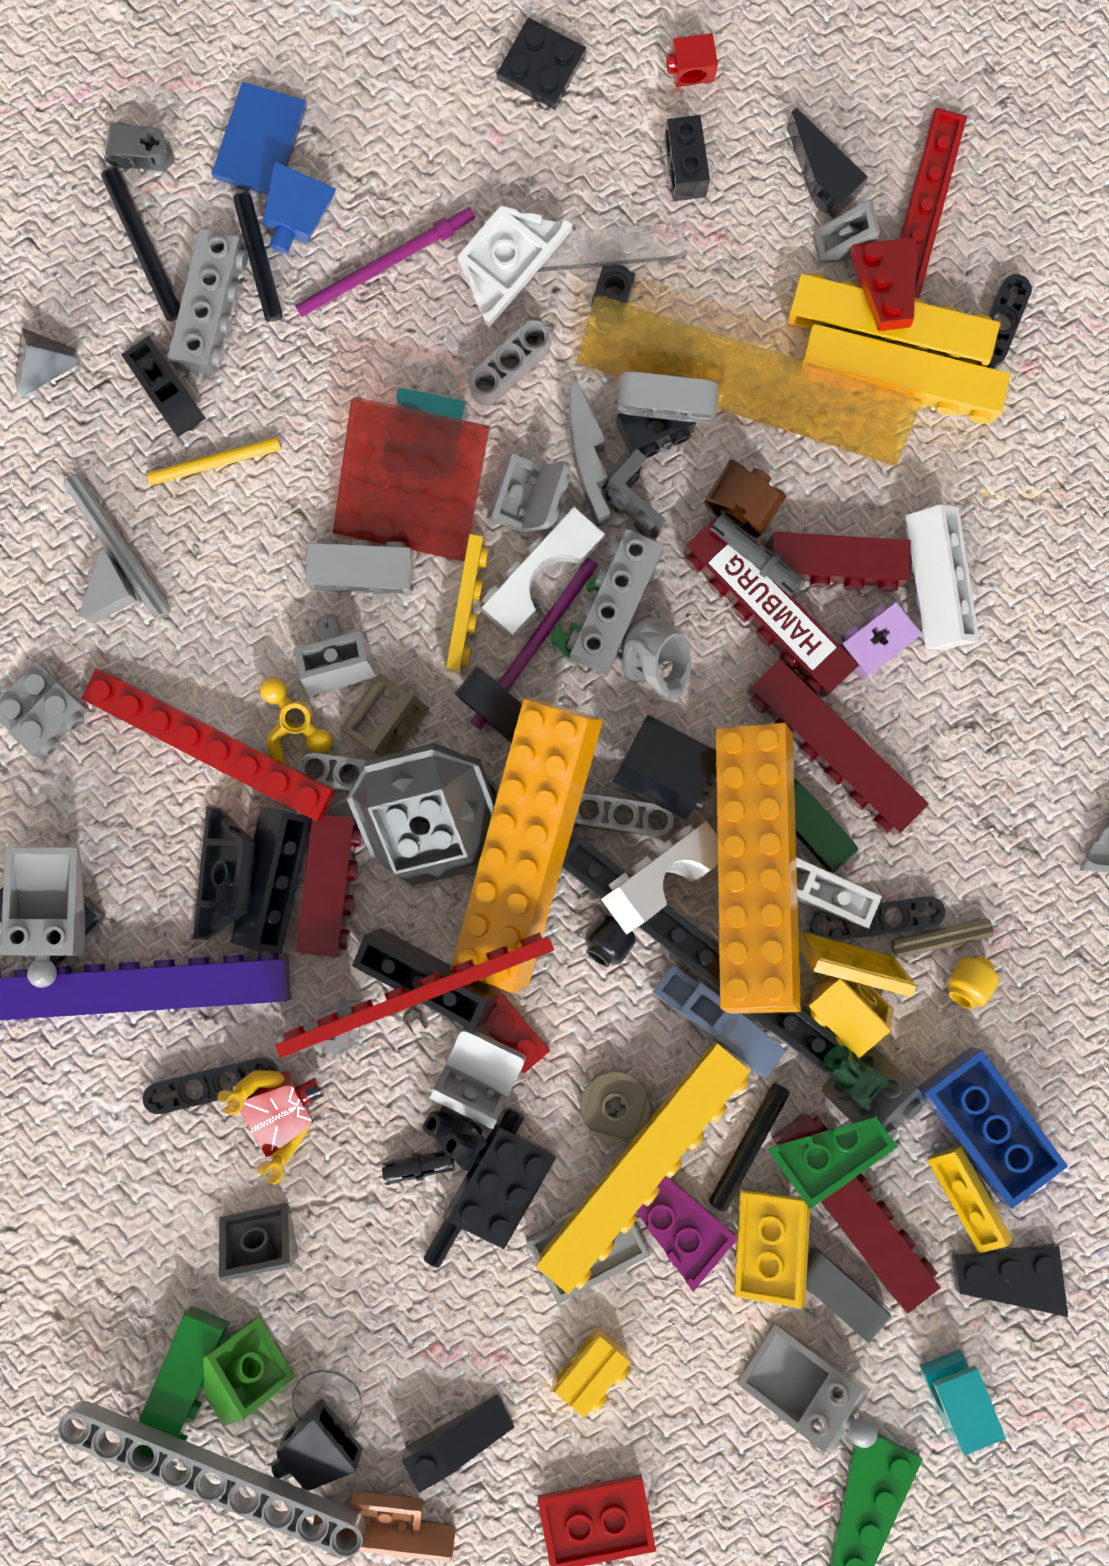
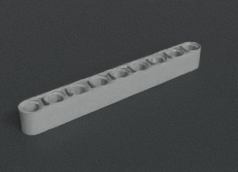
(194, 1481)

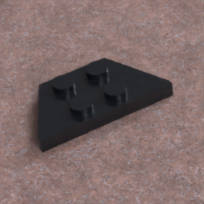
(223, 875)

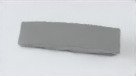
(587, 443)

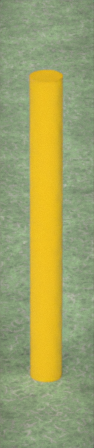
(213, 461)

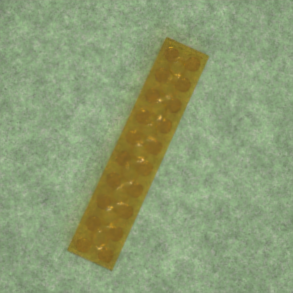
(752, 380)

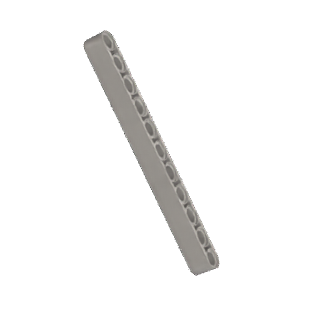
(606, 805)

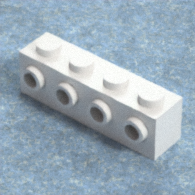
(942, 577)

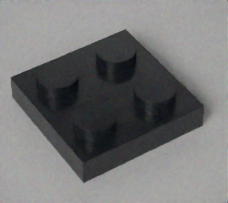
(541, 63)

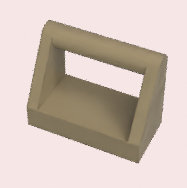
(396, 725)

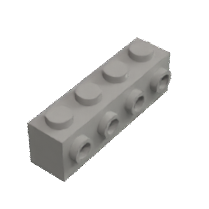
(207, 302)
(615, 602)

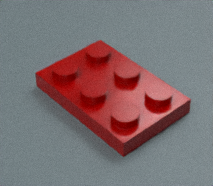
(597, 1522)

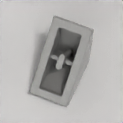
(852, 227)
(106, 590)

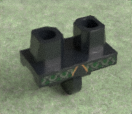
(456, 1135)

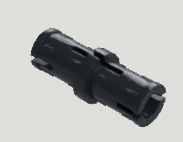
(416, 1167)

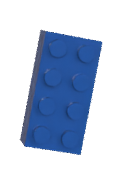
(992, 1127)

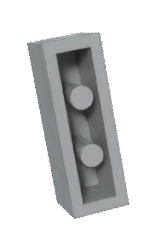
(359, 567)

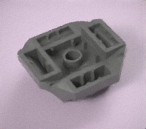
(430, 784)

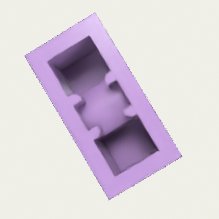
(895, 630)

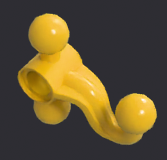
(317, 740)

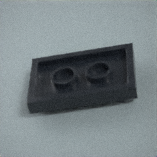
(499, 1186)

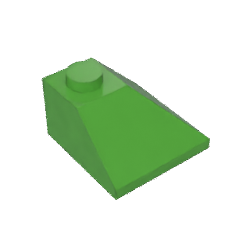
(244, 1373)

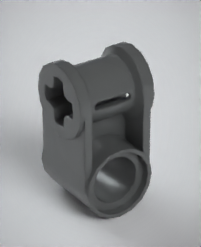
(136, 148)

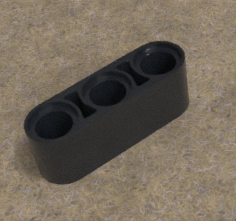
(490, 702)

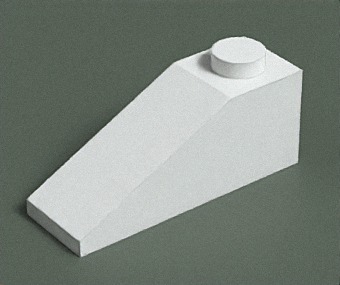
(835, 895)

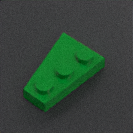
(832, 1158)

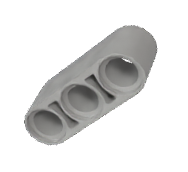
(515, 348)
(667, 397)

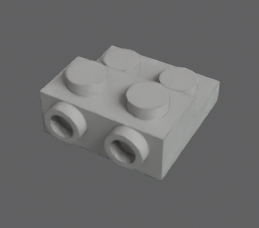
(40, 711)

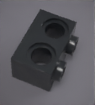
(686, 158)

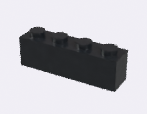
(278, 860)
(403, 964)

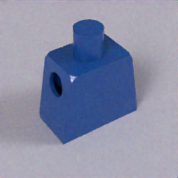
(294, 206)

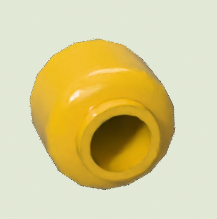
(972, 982)

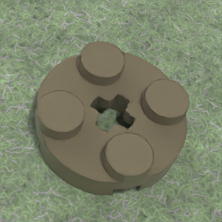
(632, 1096)

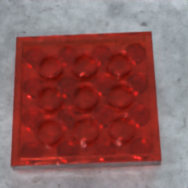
(410, 478)

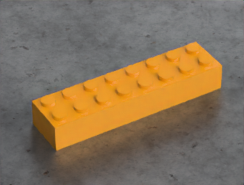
(528, 835)
(757, 870)

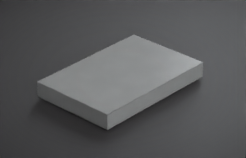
(628, 1250)

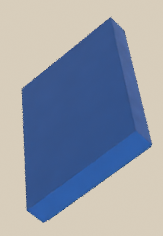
(257, 136)

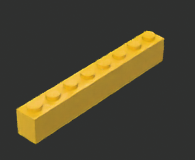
(641, 1168)

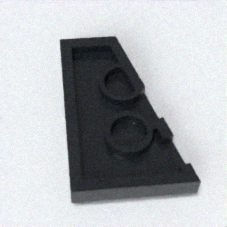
(1014, 1276)

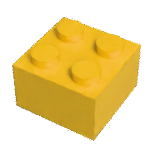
(852, 1012)

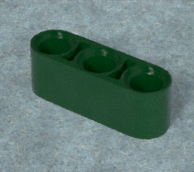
(820, 831)

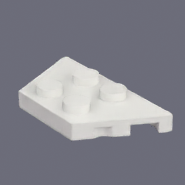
(507, 256)

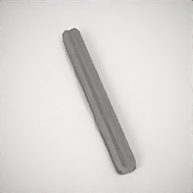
(117, 546)

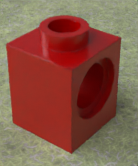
(692, 60)

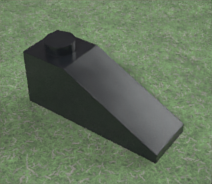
(827, 171)
(163, 386)
(456, 1443)

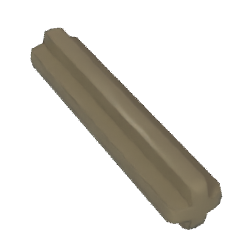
(942, 938)

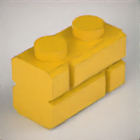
(591, 1373)

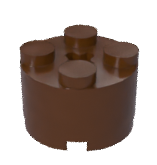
(745, 497)

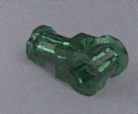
(856, 1078)

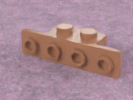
(397, 1528)

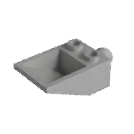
(38, 898)
(800, 1387)

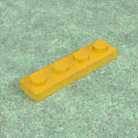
(465, 620)

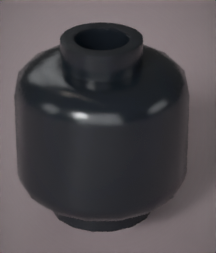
(608, 942)

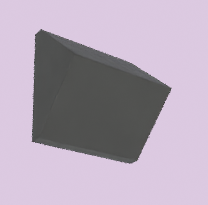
(256, 1242)

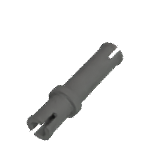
(761, 557)

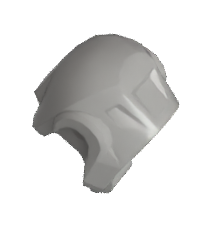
(647, 646)

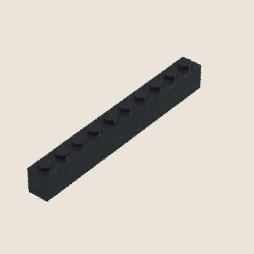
(699, 954)

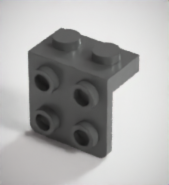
(624, 500)
(891, 1106)

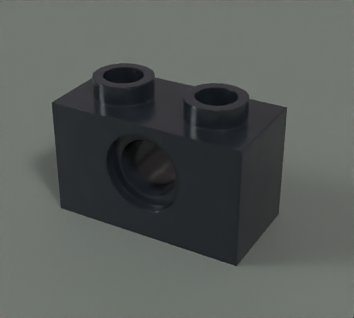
(639, 435)

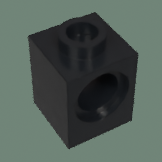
(617, 276)

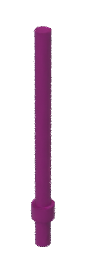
(441, 229)
(543, 630)

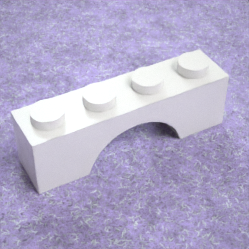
(570, 541)
(642, 895)

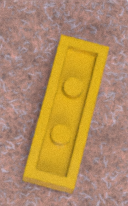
(970, 1199)

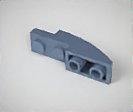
(731, 1031)

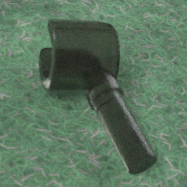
(413, 1013)

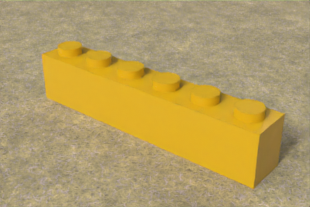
(933, 330)
(935, 379)

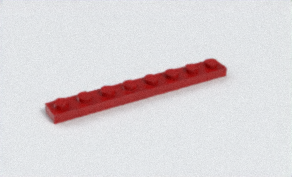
(208, 744)
(401, 999)

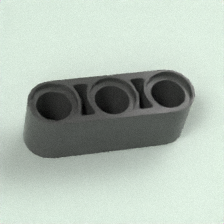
(845, 1296)

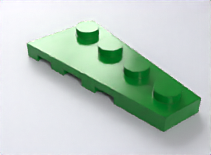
(872, 1499)

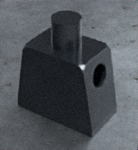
(316, 1449)

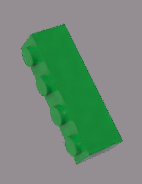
(181, 1377)

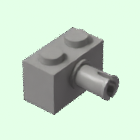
(335, 659)

